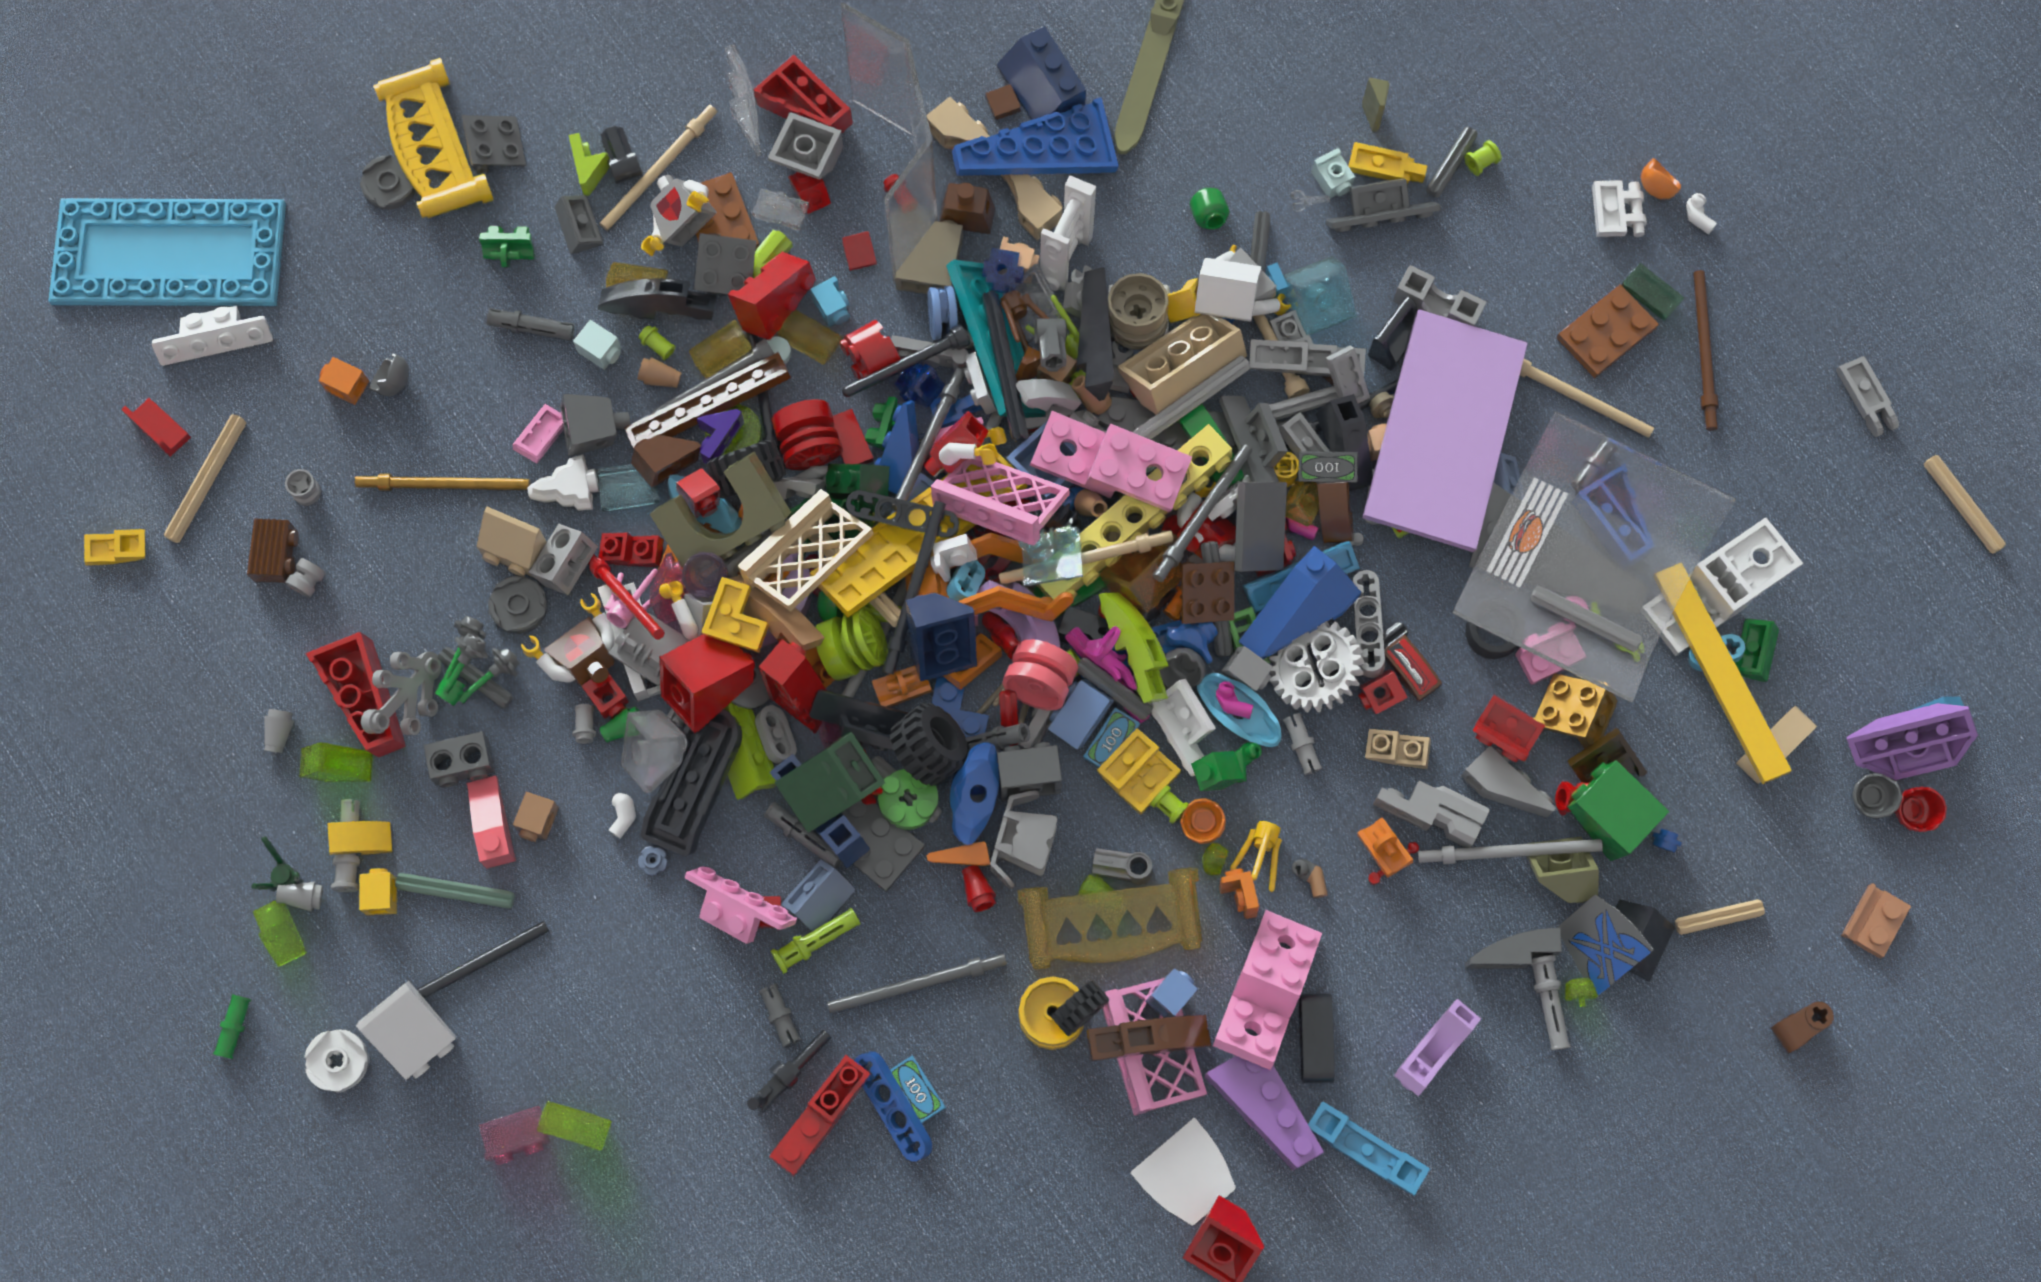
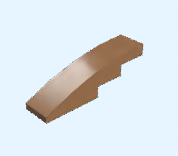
(781, 621)

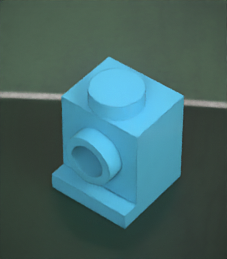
(831, 302)

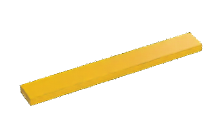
(1729, 687)

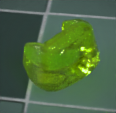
(1214, 859)
(1580, 989)

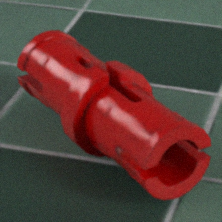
(1002, 633)

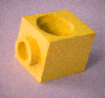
(377, 892)

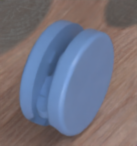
(941, 309)

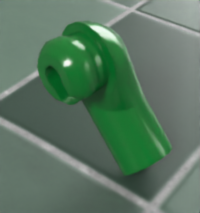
(1245, 755)

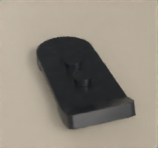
(690, 791)

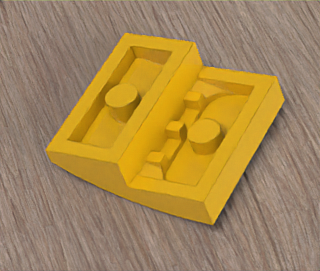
(1138, 771)

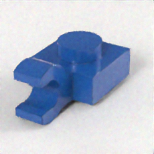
(956, 410)

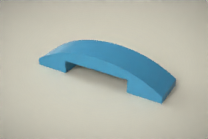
(1367, 1149)

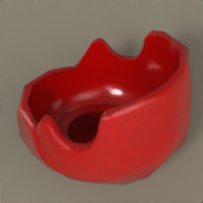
(1921, 809)

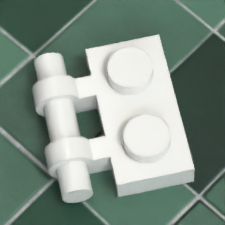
(1610, 209)

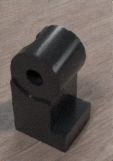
(1091, 625)

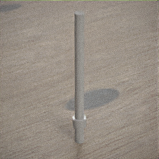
(1450, 855)

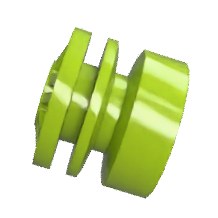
(852, 644)

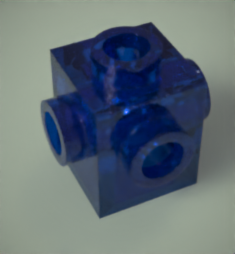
(1000, 260)
(920, 384)

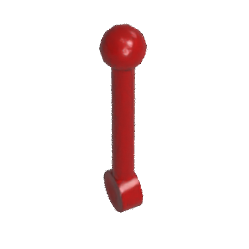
(1374, 878)

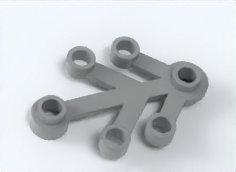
(426, 669)

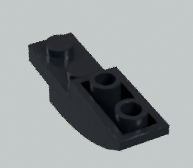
(646, 296)

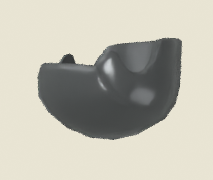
(391, 376)
(1183, 664)
(1877, 796)

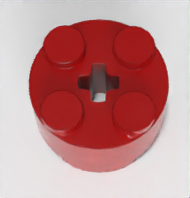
(869, 349)

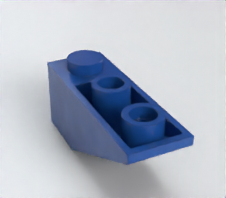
(900, 445)

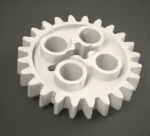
(1341, 655)

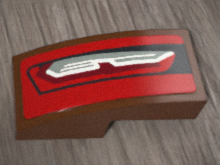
(1412, 668)

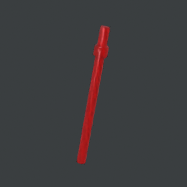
(601, 570)

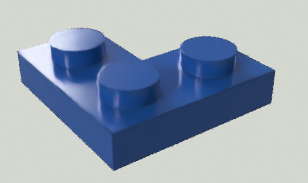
(950, 700)

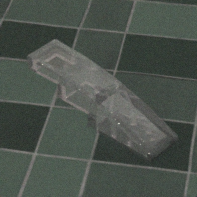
(743, 105)

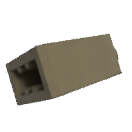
(928, 260)

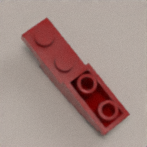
(820, 1116)

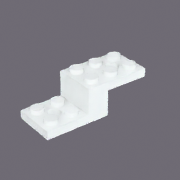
(1733, 578)

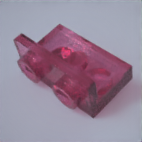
(513, 1135)

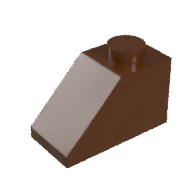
(663, 457)

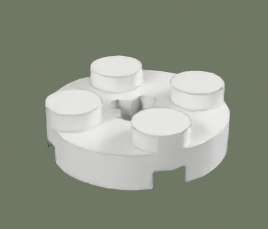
(354, 1060)

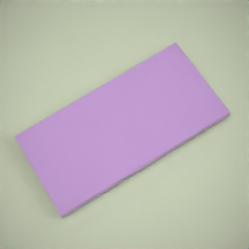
(1445, 431)

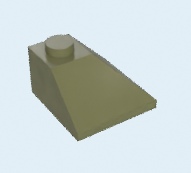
(1568, 875)

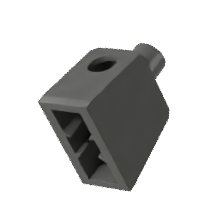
(590, 422)

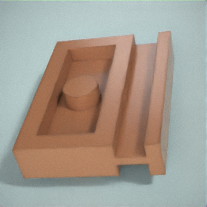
(1876, 921)

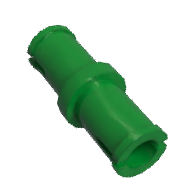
(232, 1026)

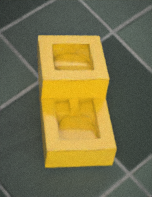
(114, 548)
(359, 836)

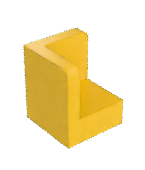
(1182, 302)

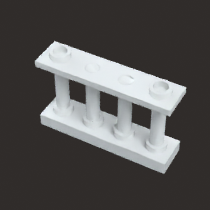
(1073, 229)

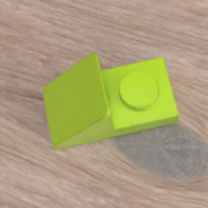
(589, 167)

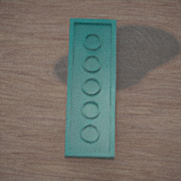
(969, 288)

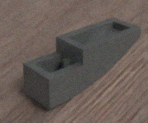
(1518, 950)

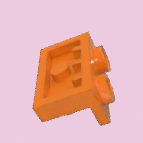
(1244, 887)

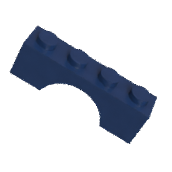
(837, 831)

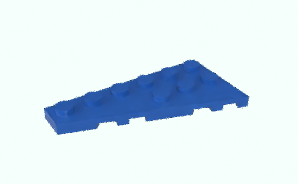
(1046, 145)

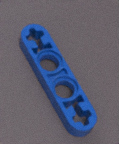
(896, 1103)

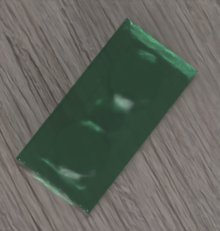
(1652, 292)

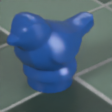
(1193, 636)

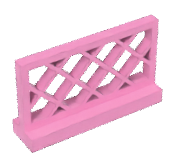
(991, 511)
(1132, 1068)

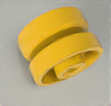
(1033, 1015)

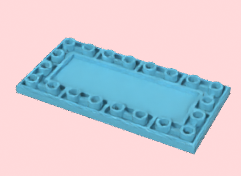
(168, 252)

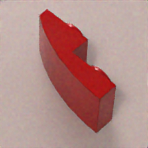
(631, 550)

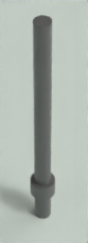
(948, 397)
(1175, 553)
(974, 967)

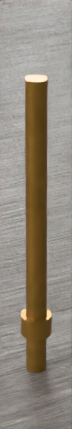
(386, 482)

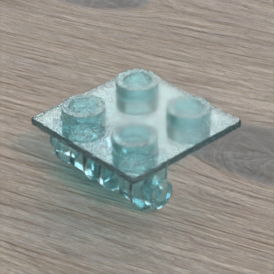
(1053, 557)

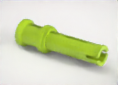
(803, 946)

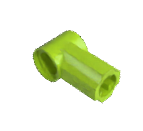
(772, 246)

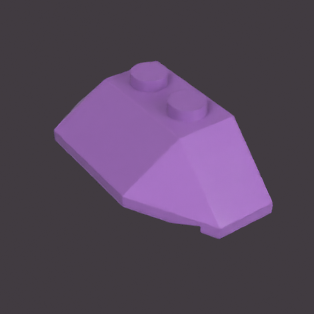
(1914, 741)

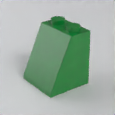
(1616, 809)

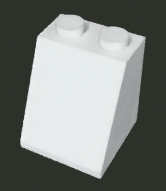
(407, 1031)

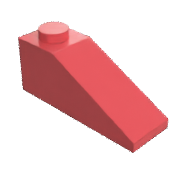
(490, 823)

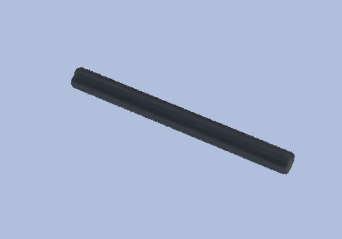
(1005, 366)

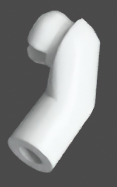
(1696, 214)
(625, 813)

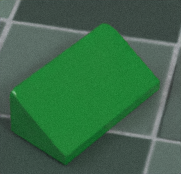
(1760, 644)

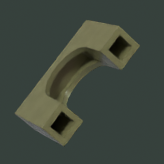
(761, 511)

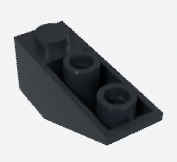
(1346, 432)

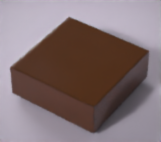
(1002, 102)

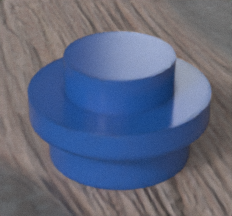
(1666, 840)

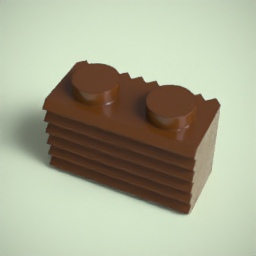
(272, 550)

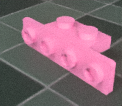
(735, 908)

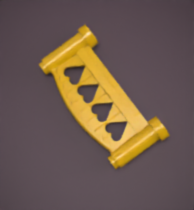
(424, 87)

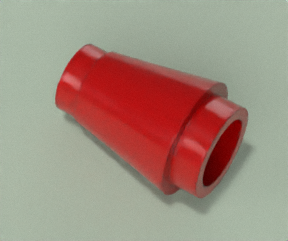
(978, 890)

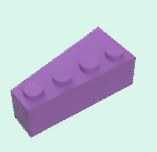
(1267, 1108)

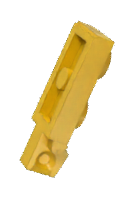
(1385, 164)

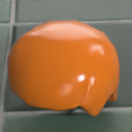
(1659, 181)
(1203, 821)

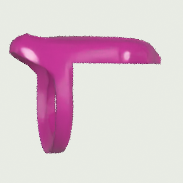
(1103, 655)

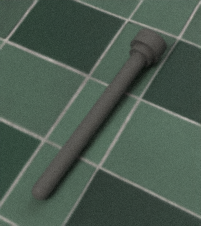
(759, 353)

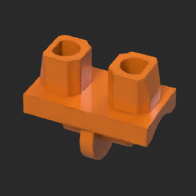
(900, 687)
(1385, 847)

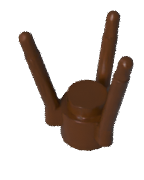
(1015, 309)

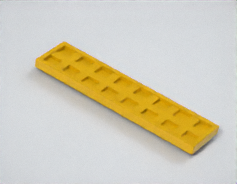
(891, 553)

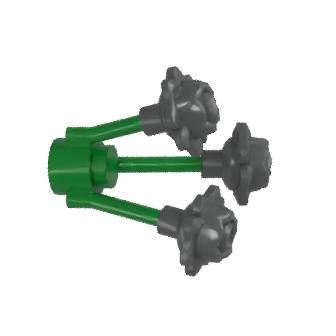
(472, 645)

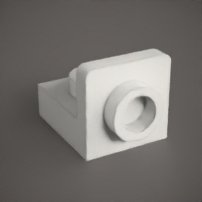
(952, 553)

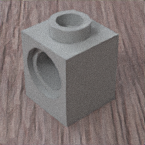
(1248, 669)

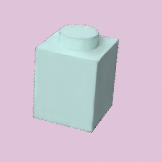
(597, 345)

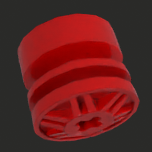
(807, 434)

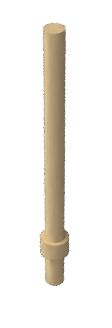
(693, 129)
(1585, 399)
(1142, 544)

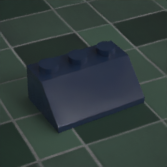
(1041, 75)
(940, 635)

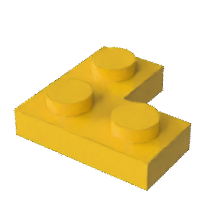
(726, 617)

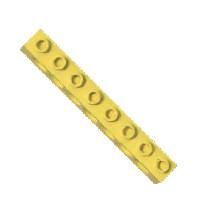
(1204, 444)

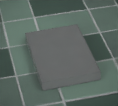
(1260, 526)

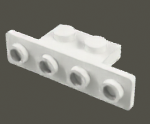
(211, 334)
(1183, 722)

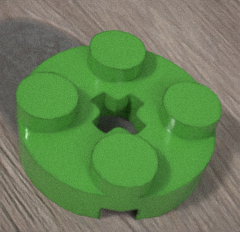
(897, 812)

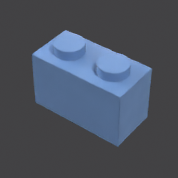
(1080, 713)

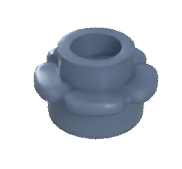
(656, 867)

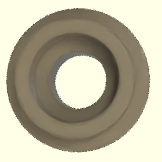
(1381, 405)

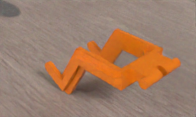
(1042, 608)

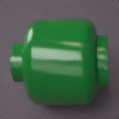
(1209, 208)

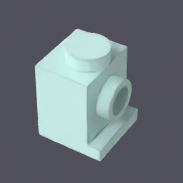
(1331, 183)

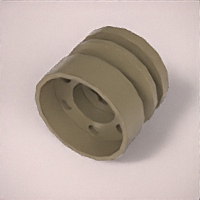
(1138, 297)

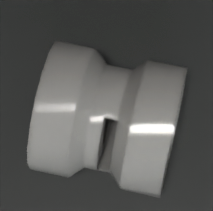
(300, 481)
(305, 578)

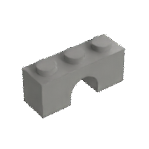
(1427, 297)

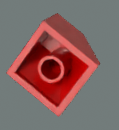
(1225, 1243)

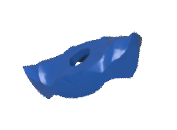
(979, 769)

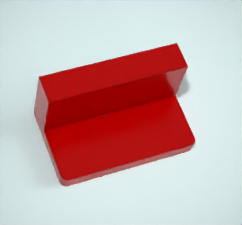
(158, 426)

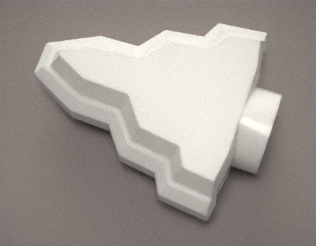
(568, 485)

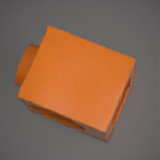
(343, 380)

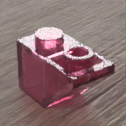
(668, 572)

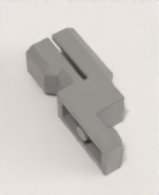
(1436, 806)

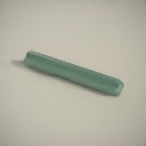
(455, 890)

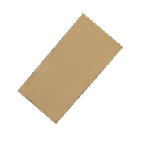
(1398, 749)

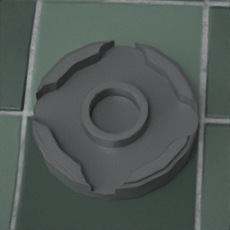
(386, 183)
(518, 604)

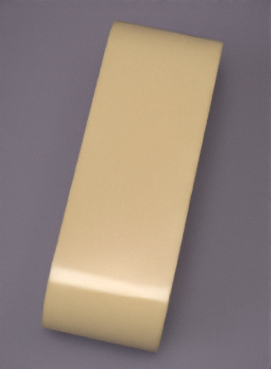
(1788, 733)

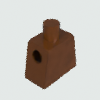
(968, 207)

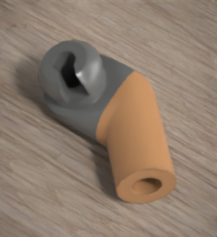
(1312, 874)

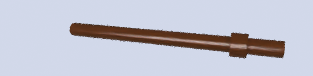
(1709, 400)

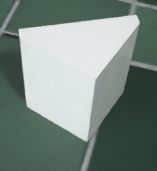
(1227, 289)

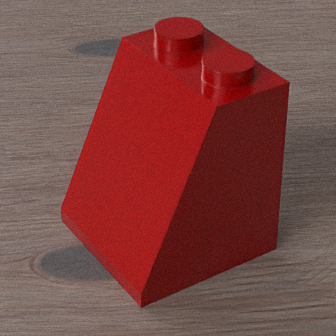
(704, 678)

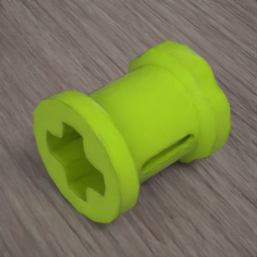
(1483, 157)
(1169, 804)

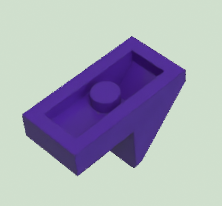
(723, 428)

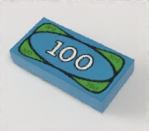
(1110, 737)
(917, 1089)

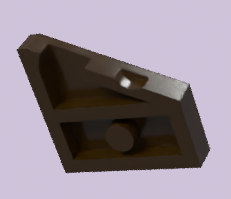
(1606, 749)

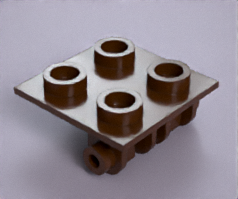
(1207, 592)

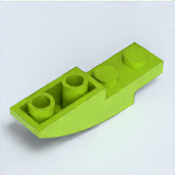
(1141, 643)

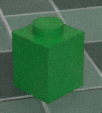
(1217, 770)

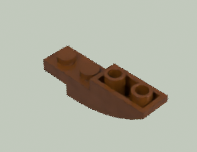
(1148, 1037)

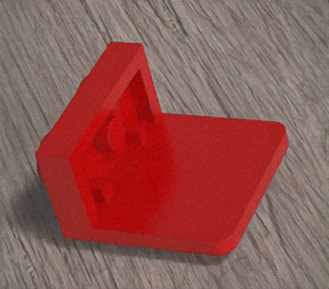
(1508, 729)

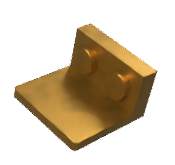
(1576, 708)

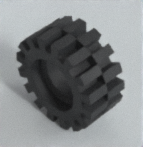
(1080, 1008)

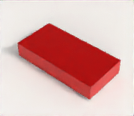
(852, 439)

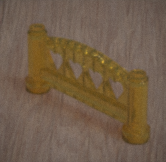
(1046, 916)

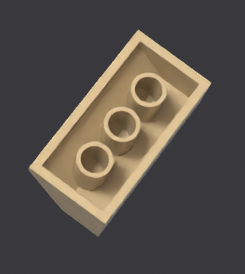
(1182, 360)

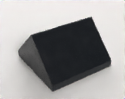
(1655, 930)

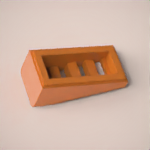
(968, 854)

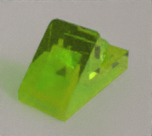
(279, 933)

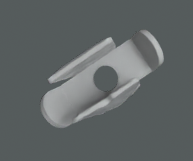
(1023, 839)

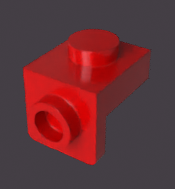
(810, 190)

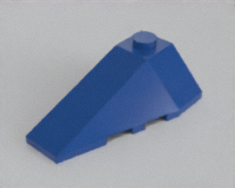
(1306, 598)

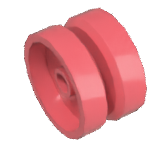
(1040, 674)

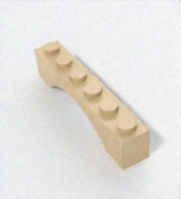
(1036, 208)

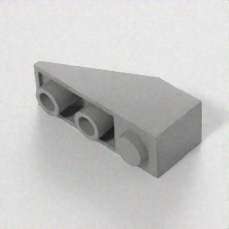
(1501, 782)

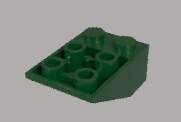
(847, 478)
(830, 782)

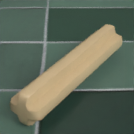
(1719, 916)

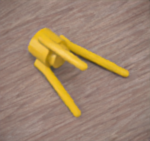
(1265, 839)

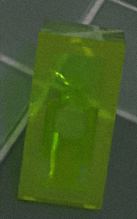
(335, 763)
(574, 1125)

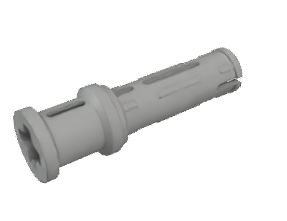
(347, 864)
(1550, 984)

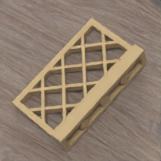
(790, 540)

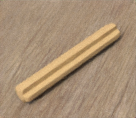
(1964, 504)

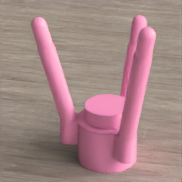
(617, 612)

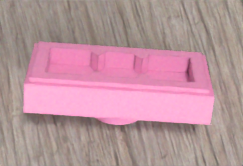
(539, 434)

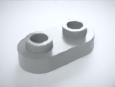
(777, 735)

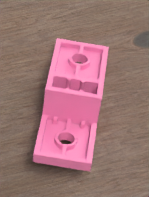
(1111, 461)
(1267, 990)

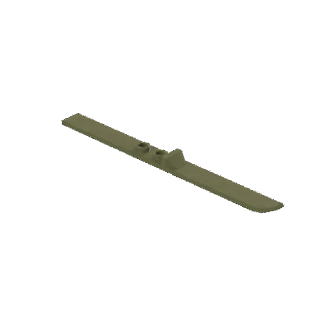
(1146, 74)

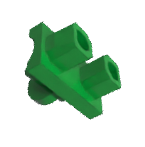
(507, 245)
(882, 413)

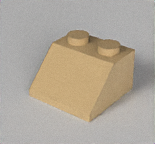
(509, 542)

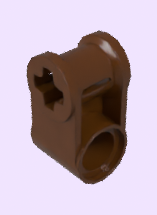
(1800, 1028)

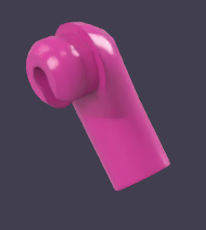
(1308, 532)
(1230, 703)

